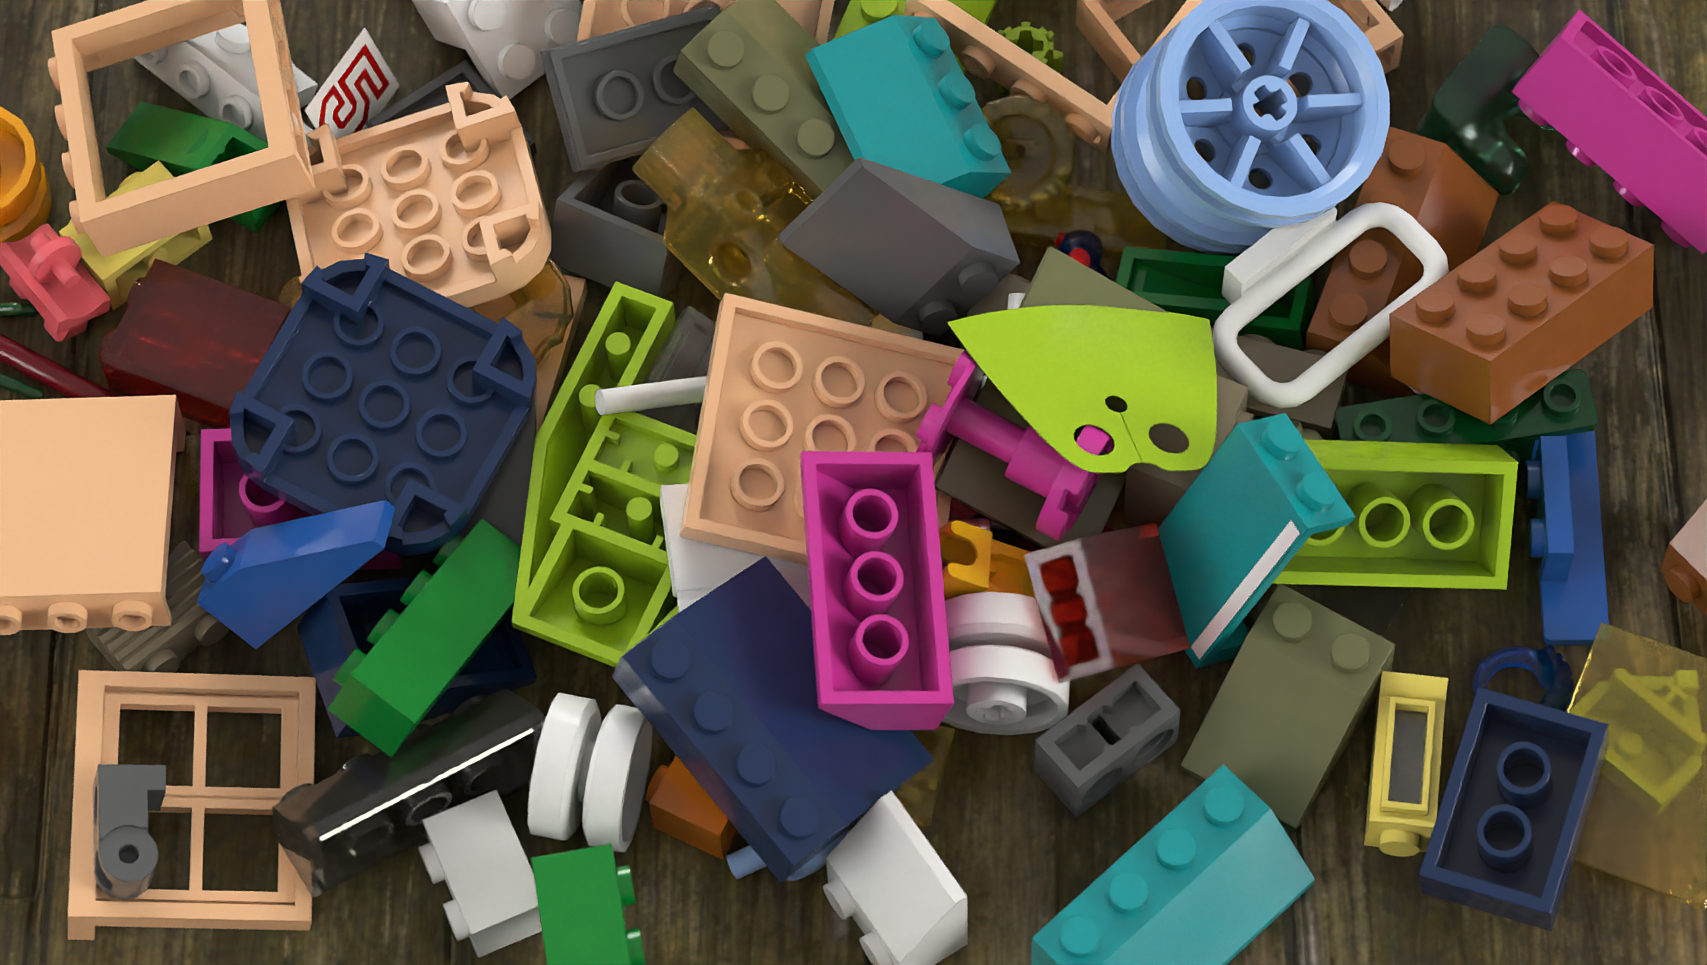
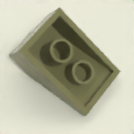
(1291, 703)

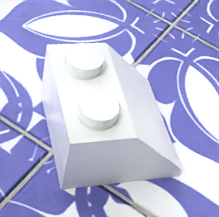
(896, 889)

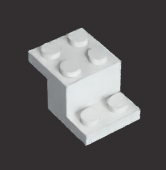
(503, 35)

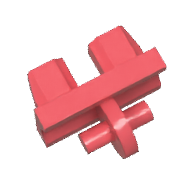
(53, 279)

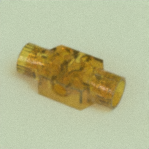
(729, 218)

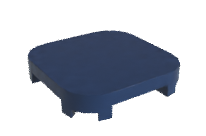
(384, 399)

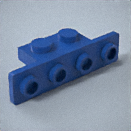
(1567, 537)

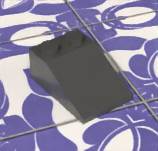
(614, 231)
(905, 244)

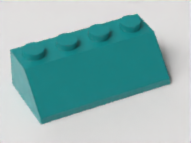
(1186, 889)

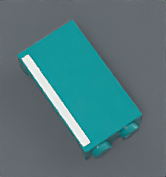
(1243, 528)

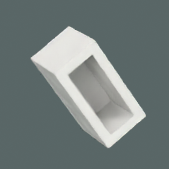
(485, 873)

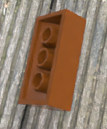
(1378, 268)

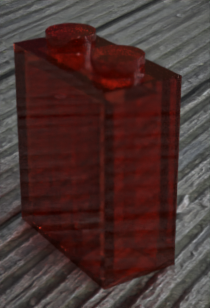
(189, 341)
(1106, 601)

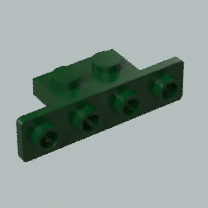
(1556, 409)

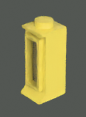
(1405, 762)

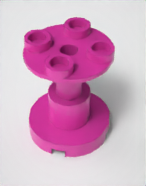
(1028, 455)

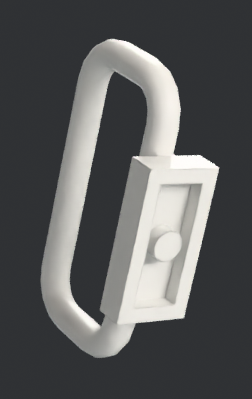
(1286, 259)

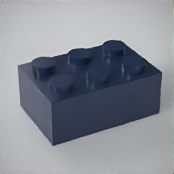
(1514, 808)

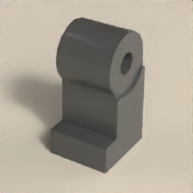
(122, 847)

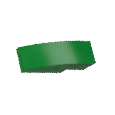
(1193, 287)

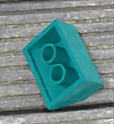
(909, 104)

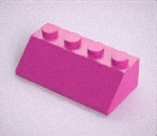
(1624, 123)
(876, 588)

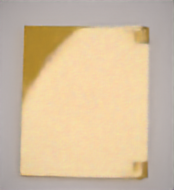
(1653, 783)

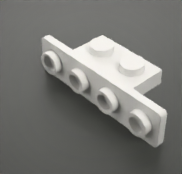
(220, 77)

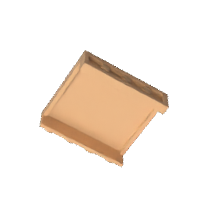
(86, 511)

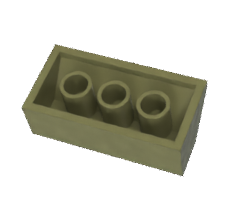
(758, 82)

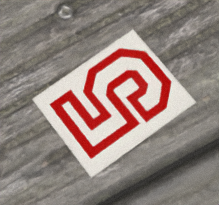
(354, 90)

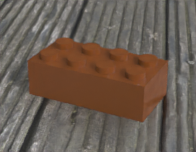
(1521, 311)

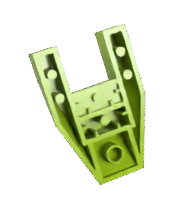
(593, 516)

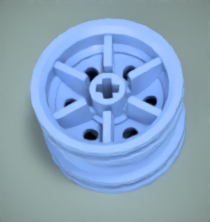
(1213, 202)

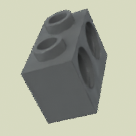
(1106, 740)

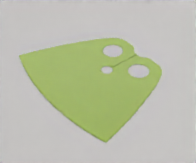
(1069, 358)

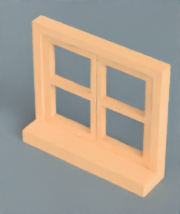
(97, 742)

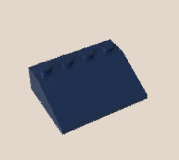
(740, 710)

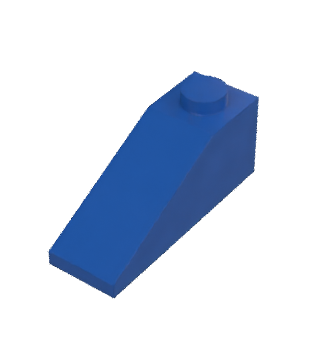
(288, 567)

